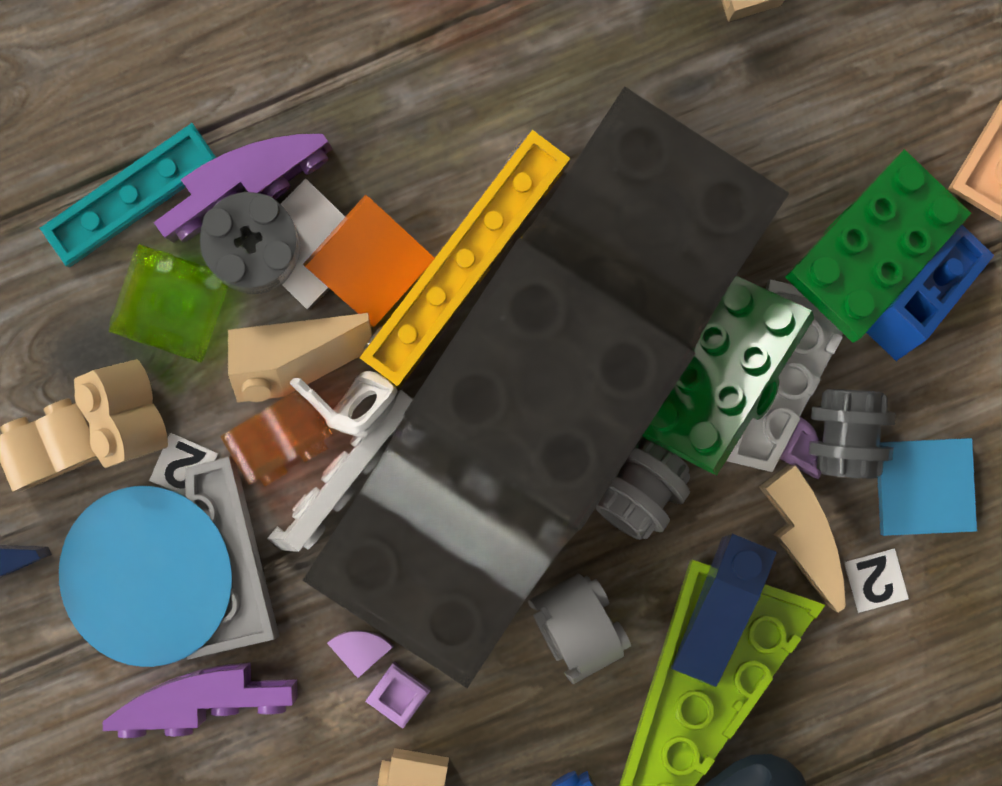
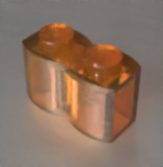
(276, 437)

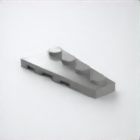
(249, 614)

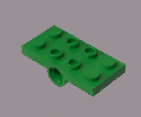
(878, 246)
(730, 375)

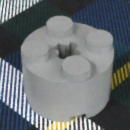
(578, 626)

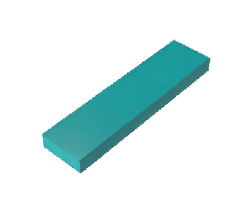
(127, 196)

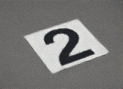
(175, 458)
(876, 580)

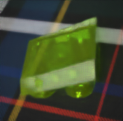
(168, 303)

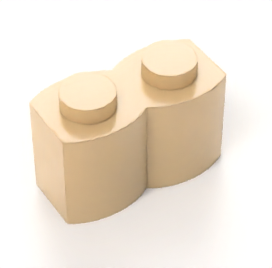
(120, 413)
(45, 447)

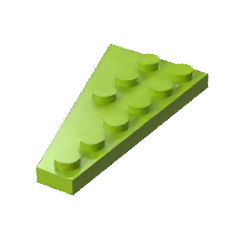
(691, 720)

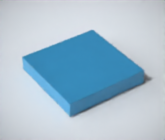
(928, 488)

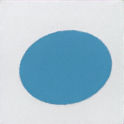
(145, 576)

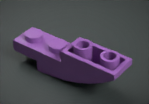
(257, 167)
(183, 701)

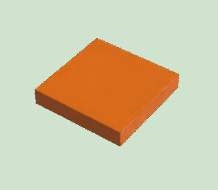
(369, 260)

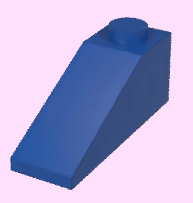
(930, 294)

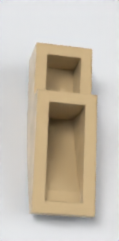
(807, 534)

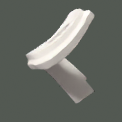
(364, 385)

